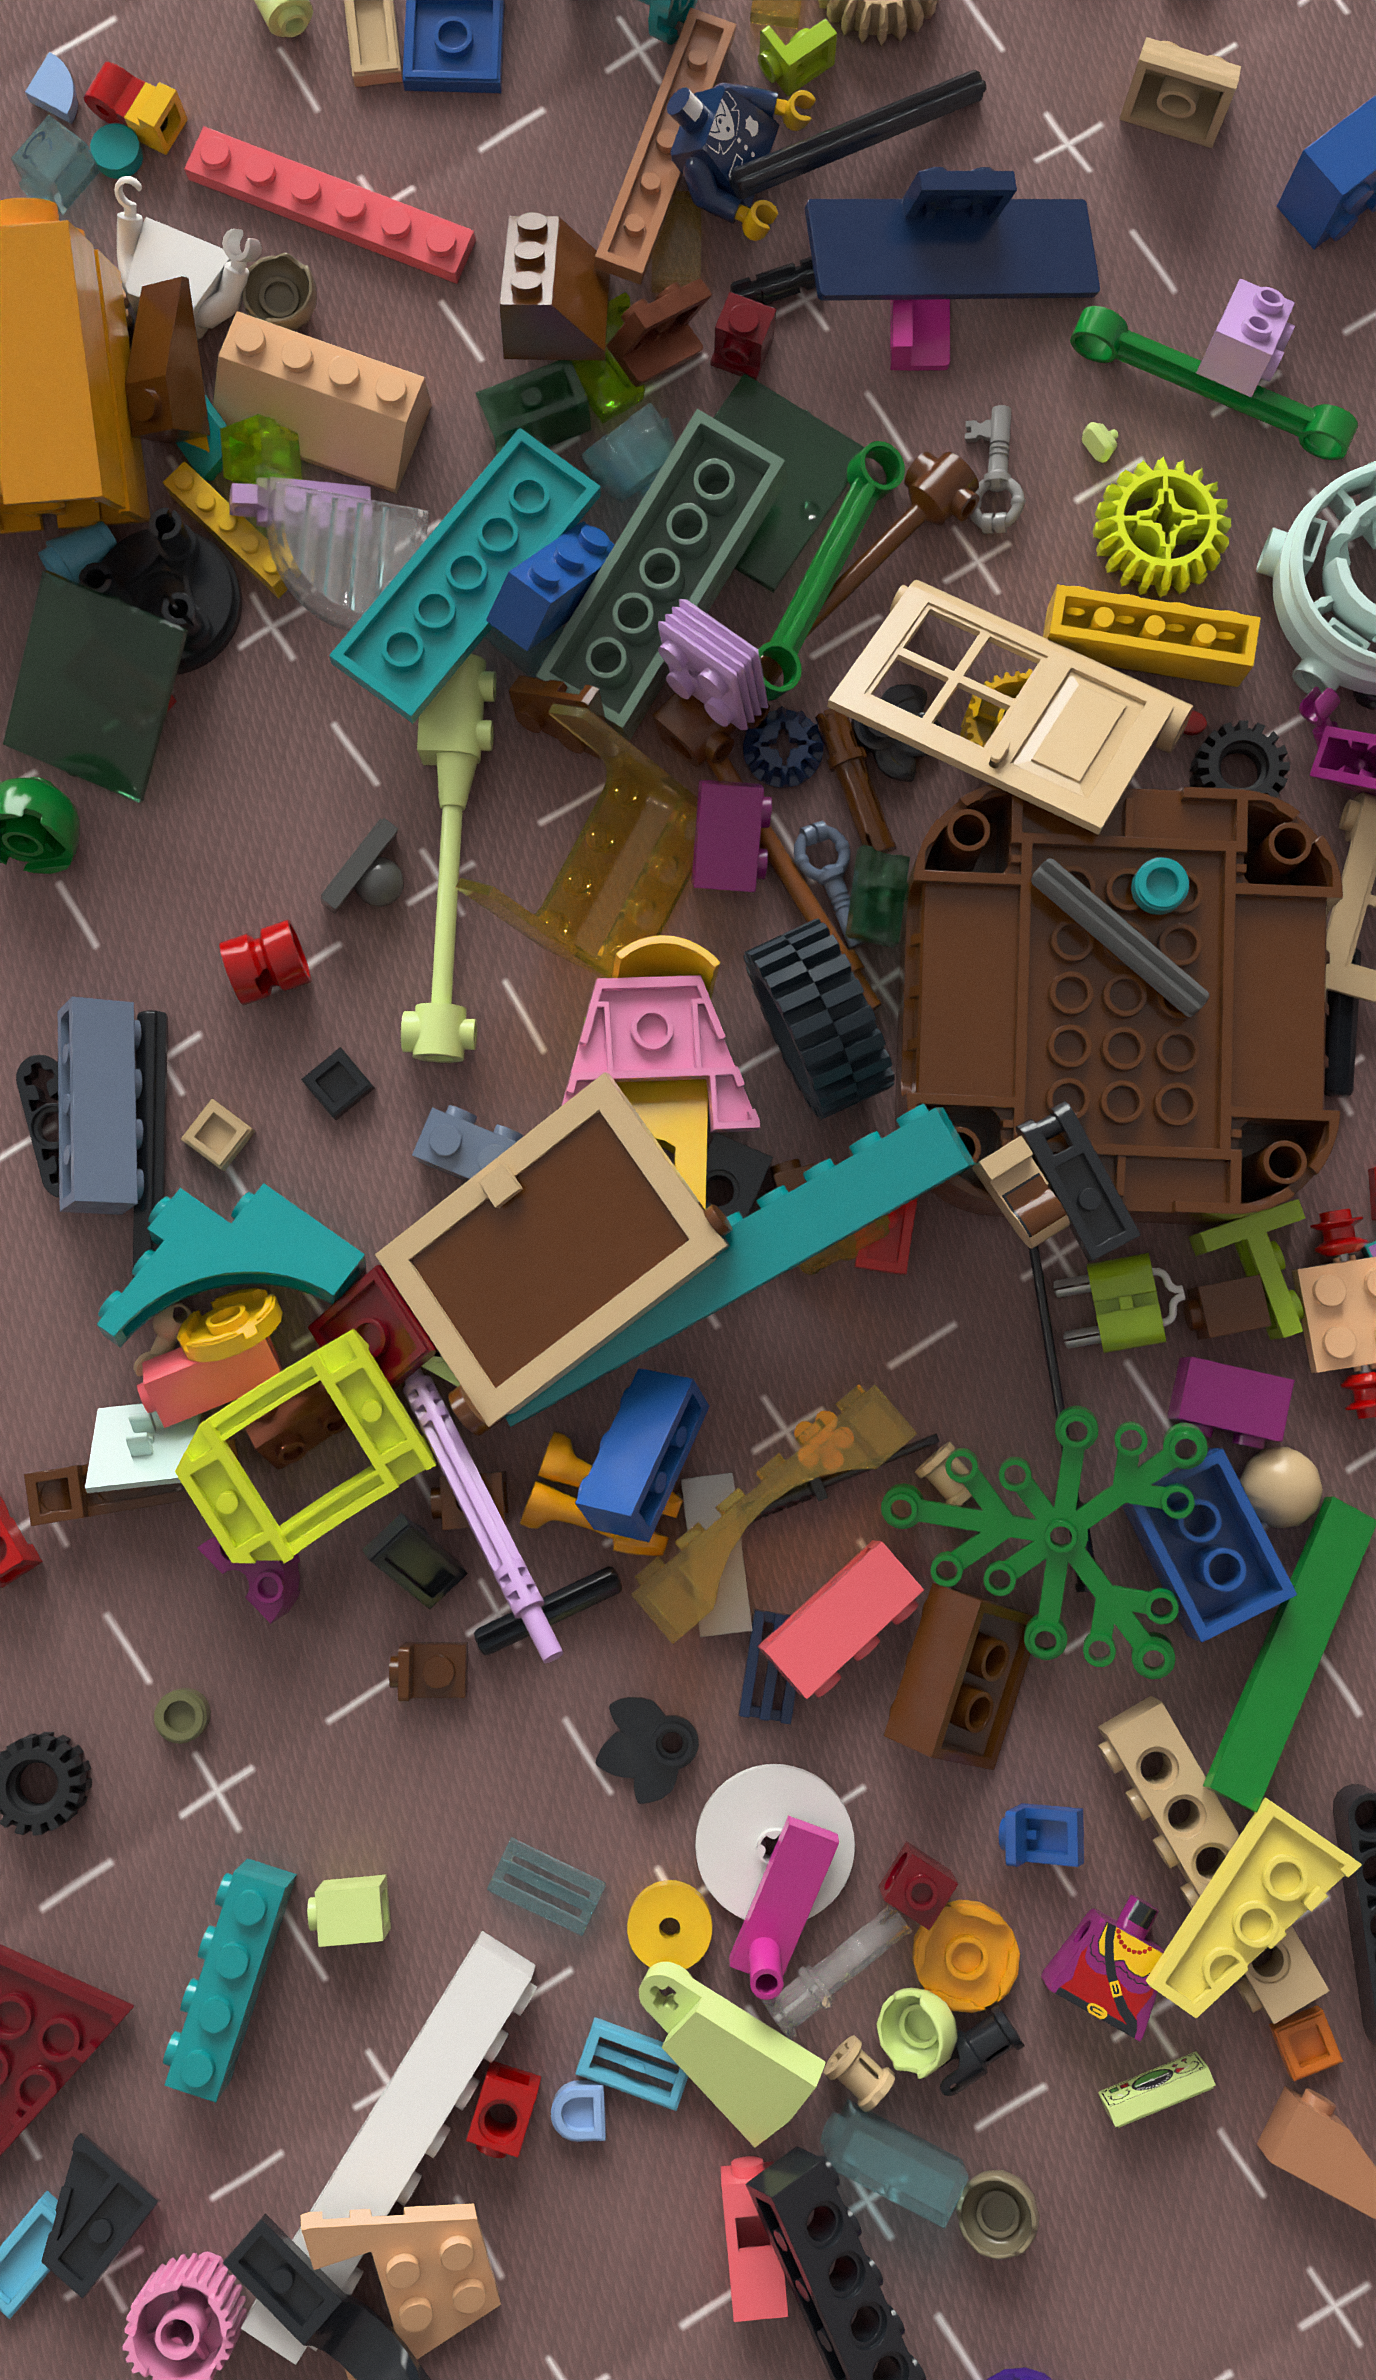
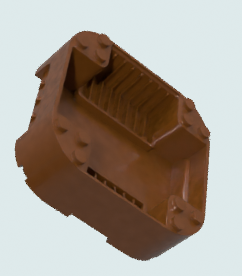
(1027, 1010)

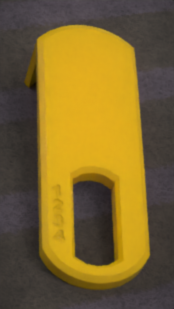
(672, 1108)

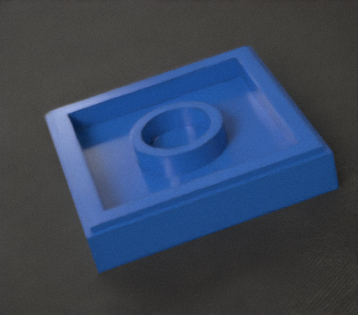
(454, 45)

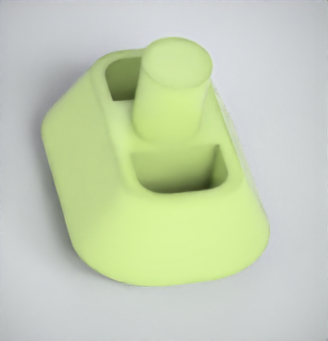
(1099, 441)

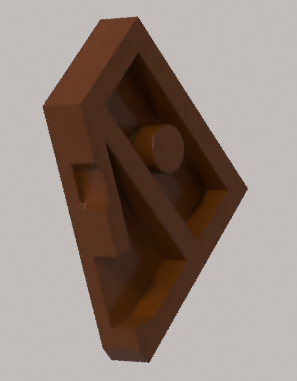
(535, 697)

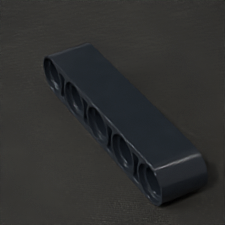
(1360, 1894)

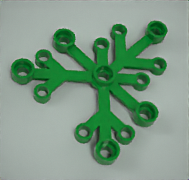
(997, 1523)

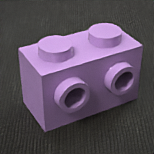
(1248, 338)

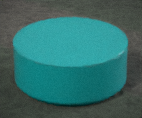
(116, 150)
(1160, 886)

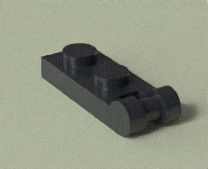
(1079, 1182)

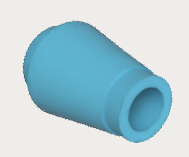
(75, 550)

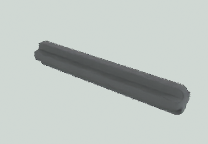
(1120, 937)

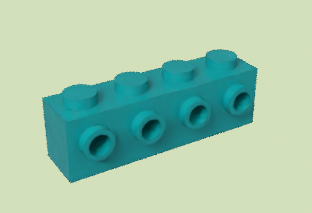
(230, 1980)

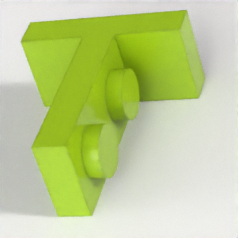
(1263, 1258)

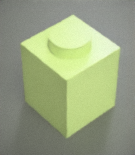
(350, 1911)

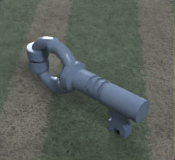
(830, 875)

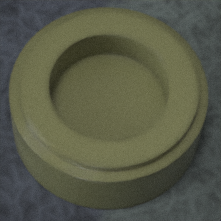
(182, 1715)

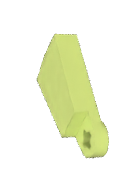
(730, 2055)

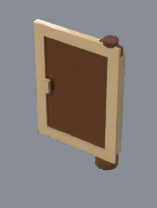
(551, 1252)

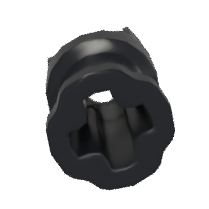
(979, 2049)

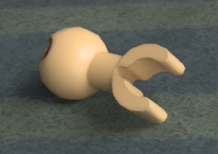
(167, 1330)

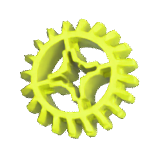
(1198, 521)

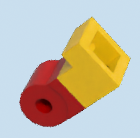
(129, 101)

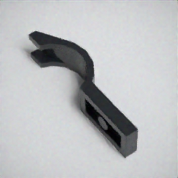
(317, 2308)

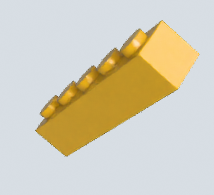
(229, 530)

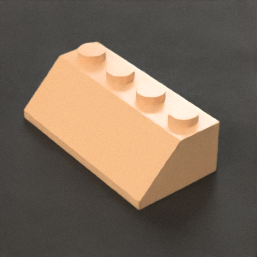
(343, 405)

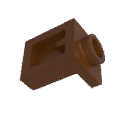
(430, 1670)

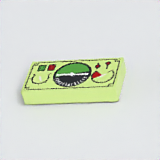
(1157, 2089)

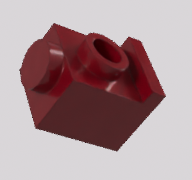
(743, 336)

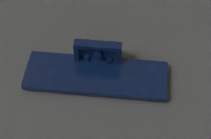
(952, 241)

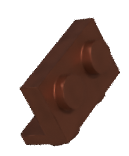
(658, 333)
(296, 1426)

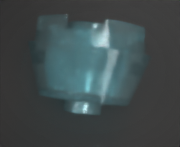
(631, 454)

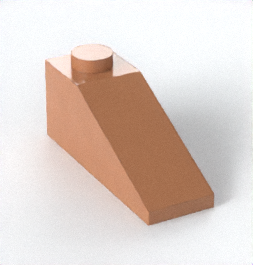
(1319, 2149)

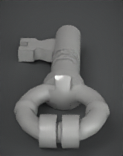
(997, 479)

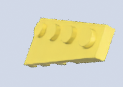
(1252, 1899)

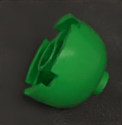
(37, 825)

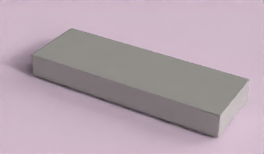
(732, 1602)

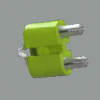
(1123, 1303)

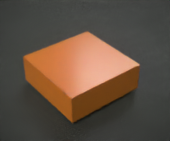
(1306, 2043)

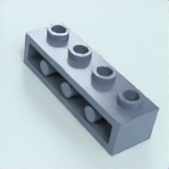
(98, 1106)
(458, 1145)

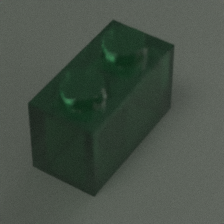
(541, 402)

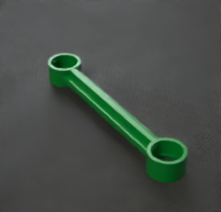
(1105, 336)
(830, 560)

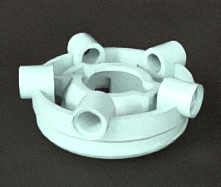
(1332, 651)

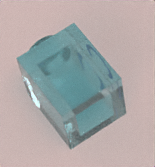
(54, 164)

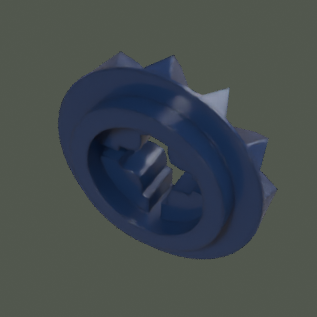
(802, 761)

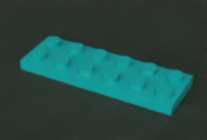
(443, 594)

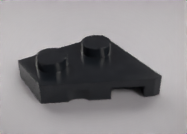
(94, 2216)

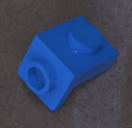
(1042, 1835)

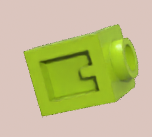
(799, 61)

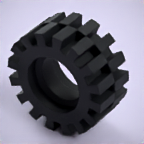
(1242, 741)
(70, 1775)

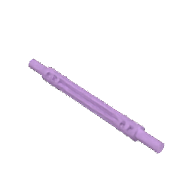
(481, 1512)

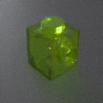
(259, 450)

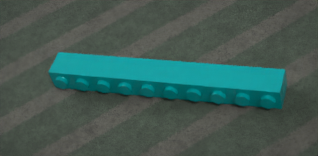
(787, 1233)

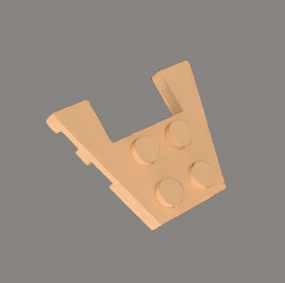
(427, 2264)

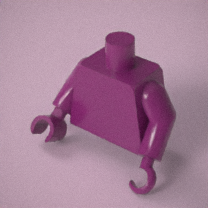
(1343, 755)

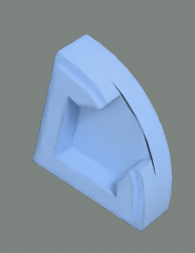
(54, 89)

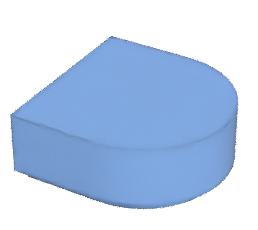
(580, 2111)

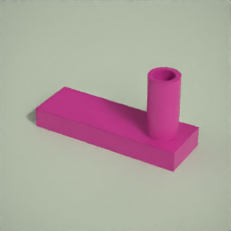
(782, 1905)

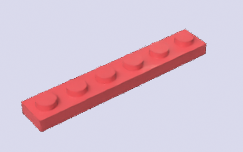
(330, 204)

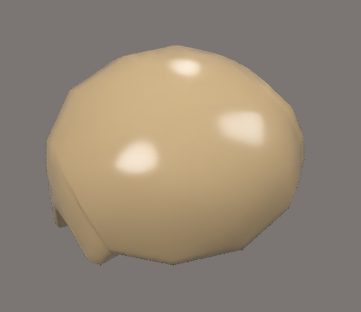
(1282, 1486)

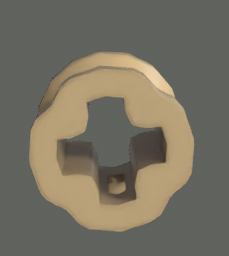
(935, 1471)
(859, 2073)

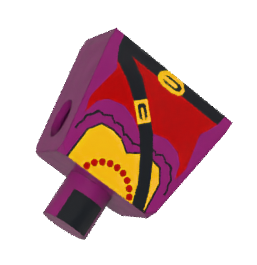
(1107, 1967)

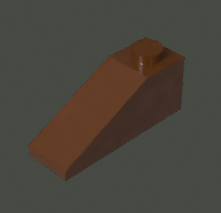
(165, 367)

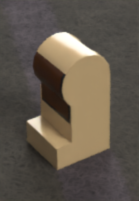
(1022, 1193)

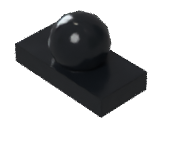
(415, 1560)

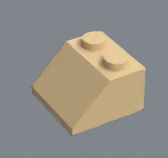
(1180, 92)

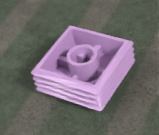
(712, 666)

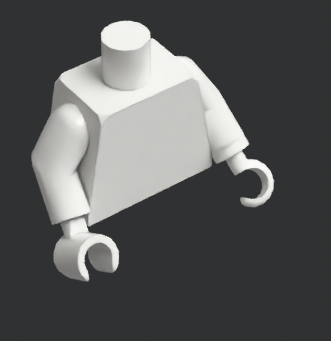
(157, 252)

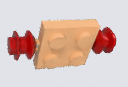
(1341, 1309)

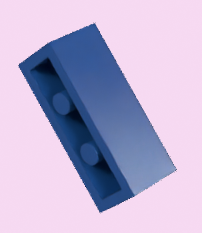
(549, 585)
(642, 1454)

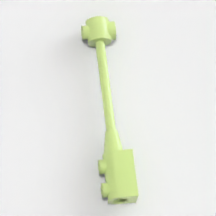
(452, 738)

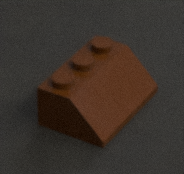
(551, 293)
(960, 1679)

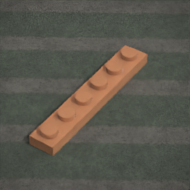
(652, 174)

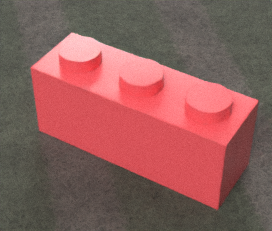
(842, 1620)

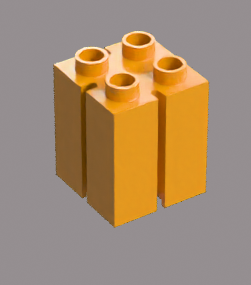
(63, 378)

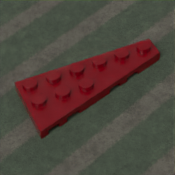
(45, 2035)

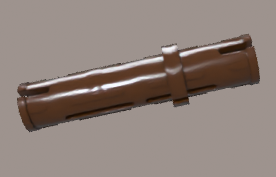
(849, 764)

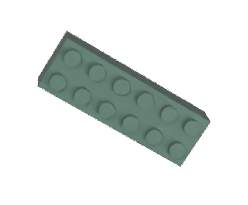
(673, 548)

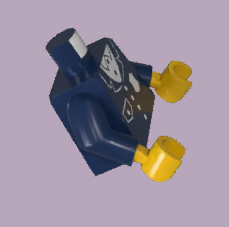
(726, 130)

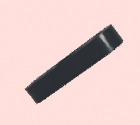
(35, 1118)

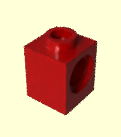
(509, 2087)

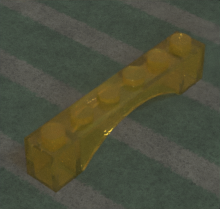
(687, 1585)

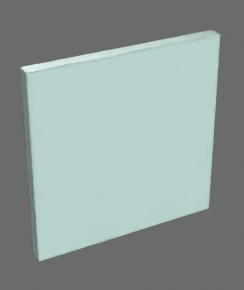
(136, 1449)

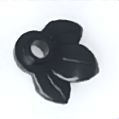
(891, 755)
(639, 1751)

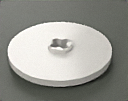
(757, 1806)

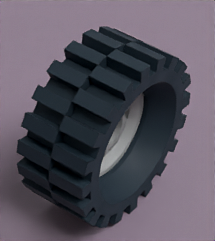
(819, 1018)

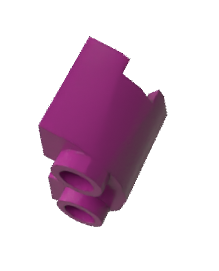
(271, 1583)

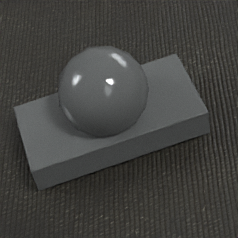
(373, 877)

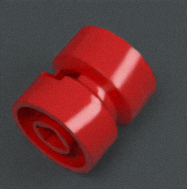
(265, 962)

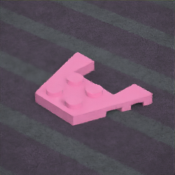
(661, 1033)

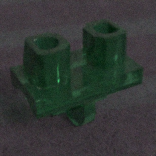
(877, 897)

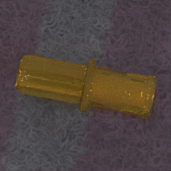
(847, 1248)

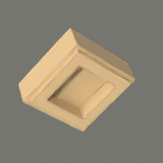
(218, 1135)

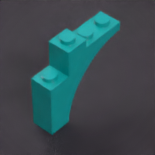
(203, 1251)

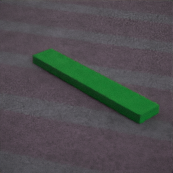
(1290, 1655)

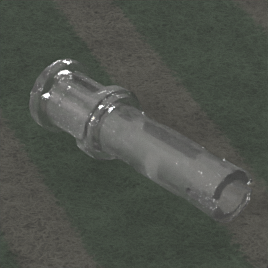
(818, 1984)

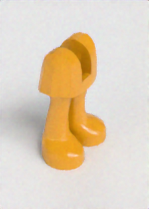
(550, 1504)

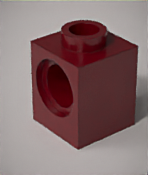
(918, 1885)

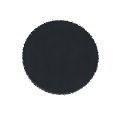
(176, 579)

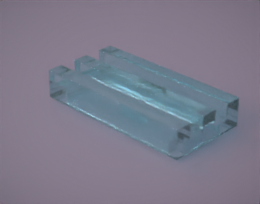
(555, 1867)

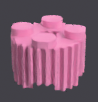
(210, 2313)

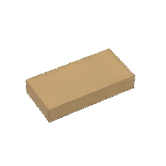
(373, 42)

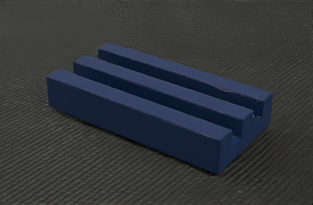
(765, 1711)

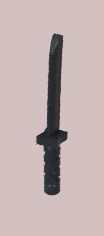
(816, 1488)

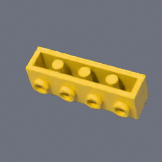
(1153, 635)

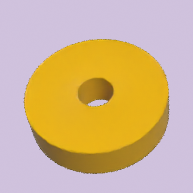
(676, 1901)

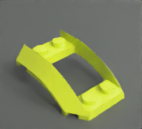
(371, 1411)

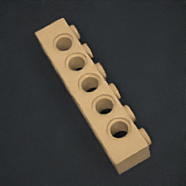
(1290, 1975)

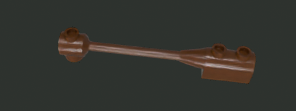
(936, 492)

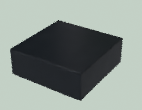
(338, 1083)

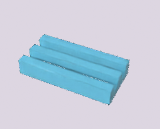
(625, 2083)

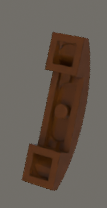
(62, 1495)

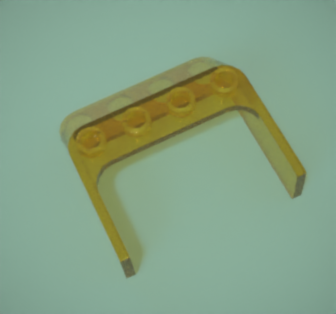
(623, 865)

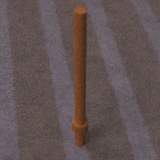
(797, 885)

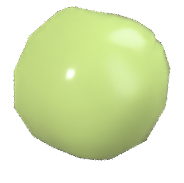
(917, 2031)

